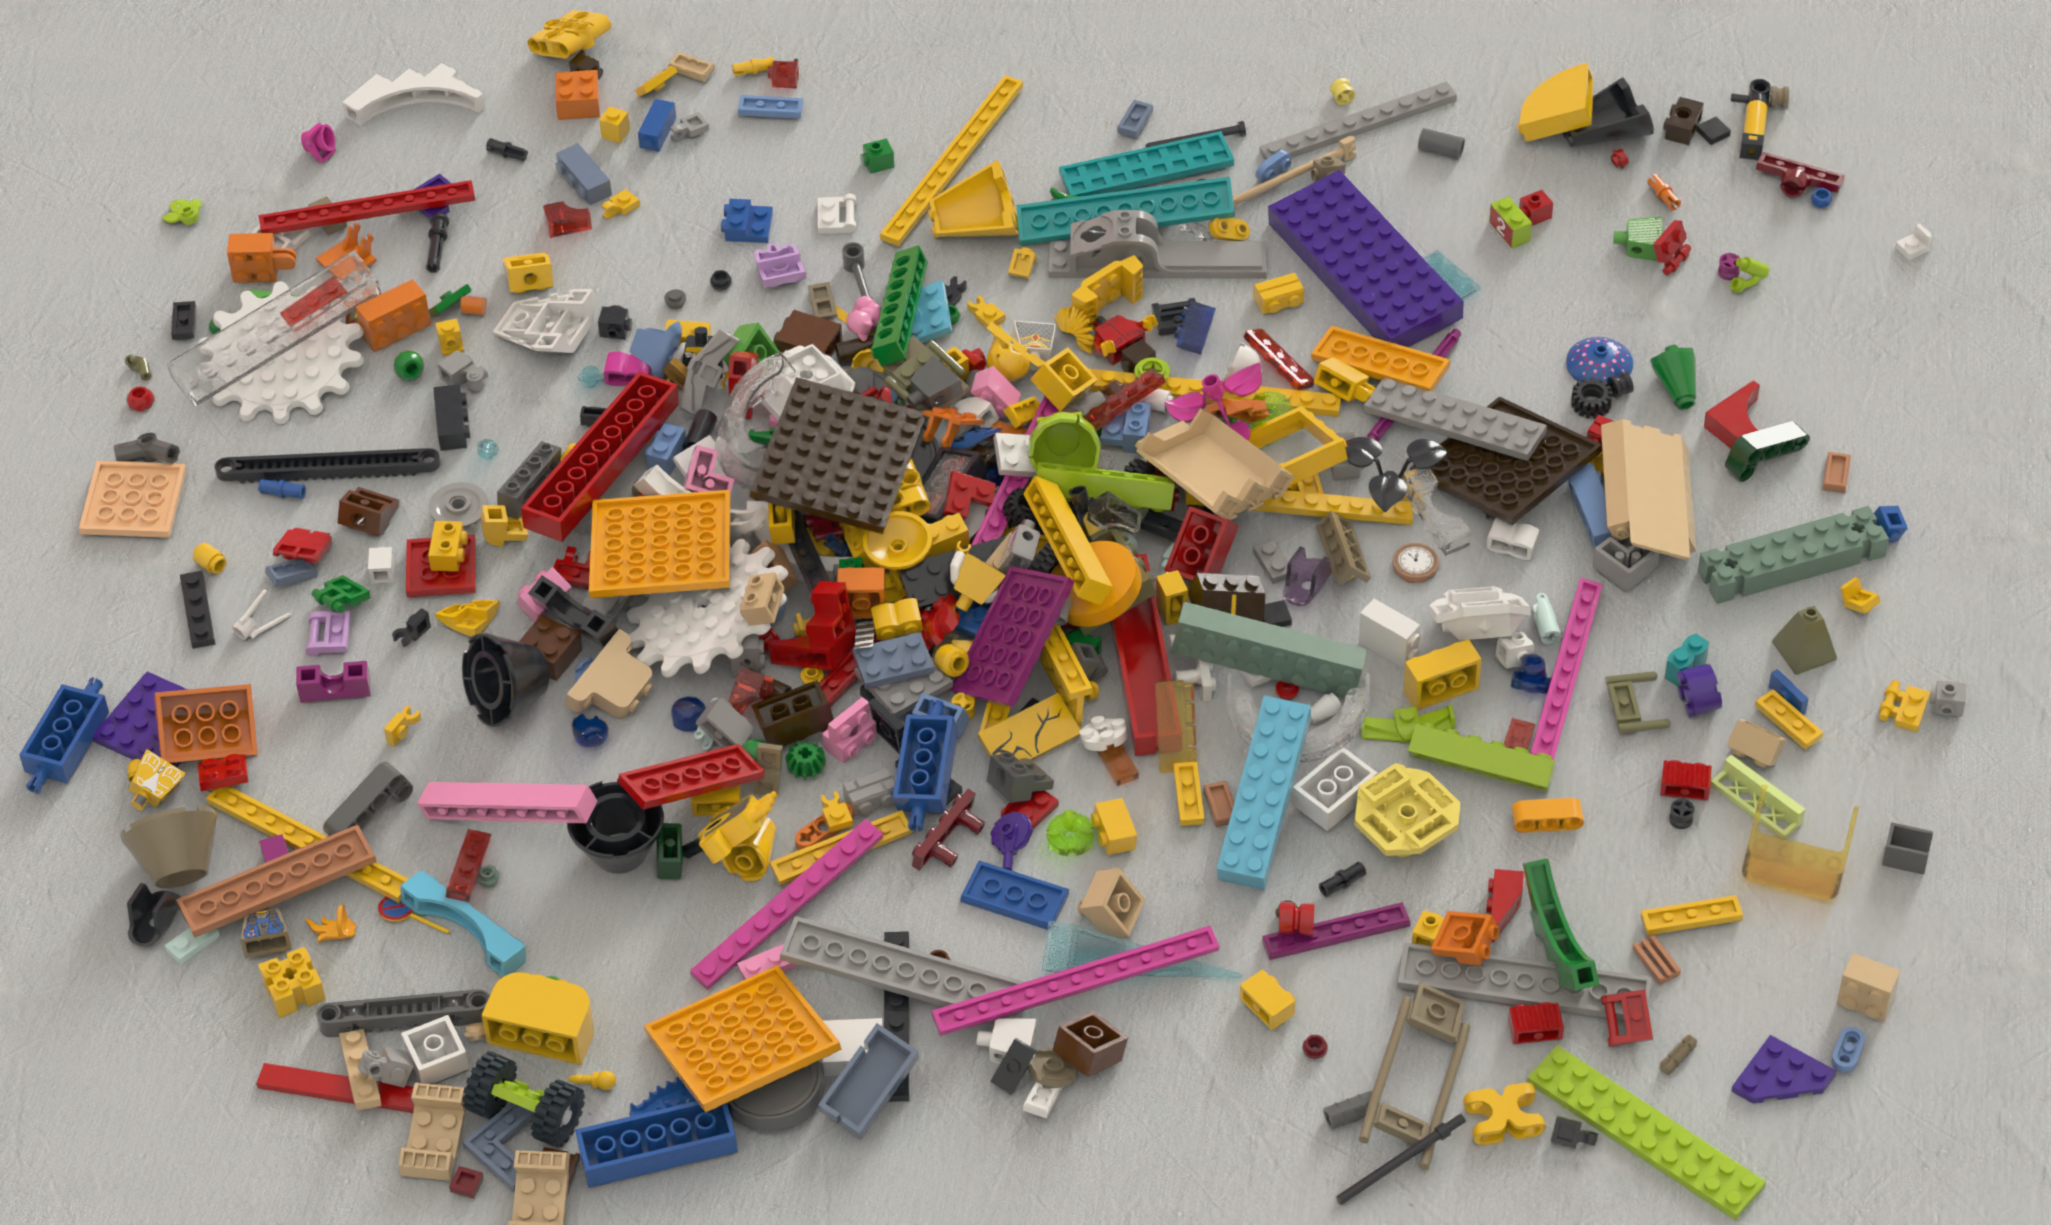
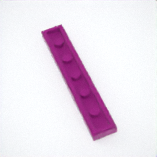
(1338, 931)

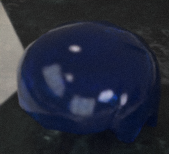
(686, 712)
(589, 731)

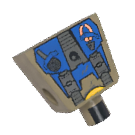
(264, 933)

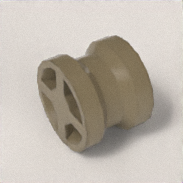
(1779, 96)

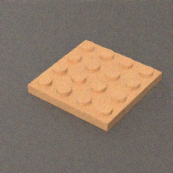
(132, 499)

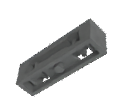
(528, 478)

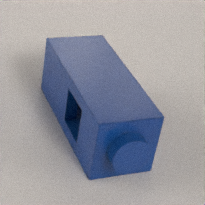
(657, 125)

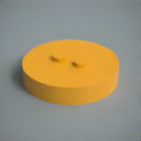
(1126, 584)

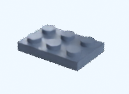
(893, 660)

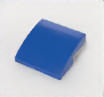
(974, 437)

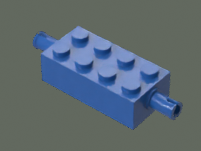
(63, 734)
(925, 764)

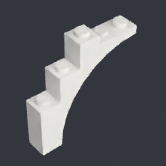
(409, 88)
(743, 522)

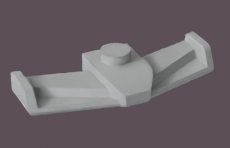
(704, 370)

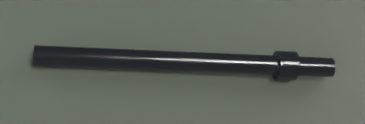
(1440, 1132)

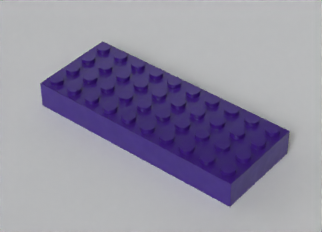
(1365, 261)

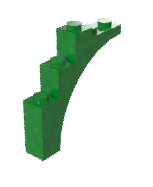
(1572, 965)

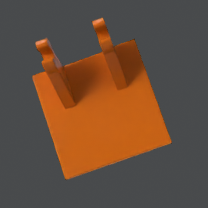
(347, 246)
(955, 421)

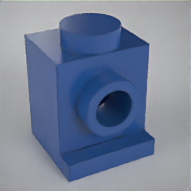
(1891, 521)

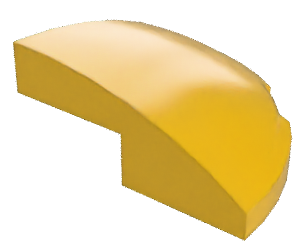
(469, 617)

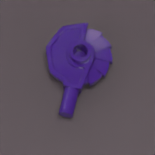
(1011, 835)

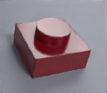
(466, 1182)

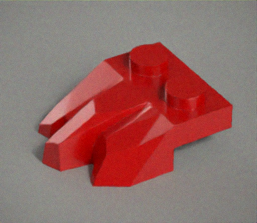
(939, 620)

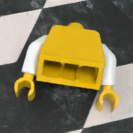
(973, 578)

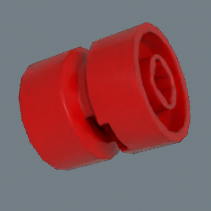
(1296, 918)

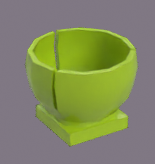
(1064, 440)

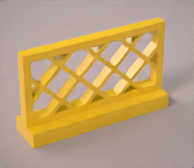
(1065, 672)

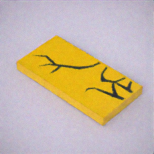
(1032, 730)

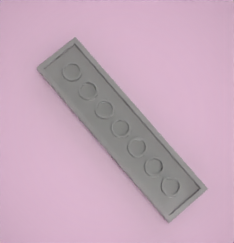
(1456, 418)

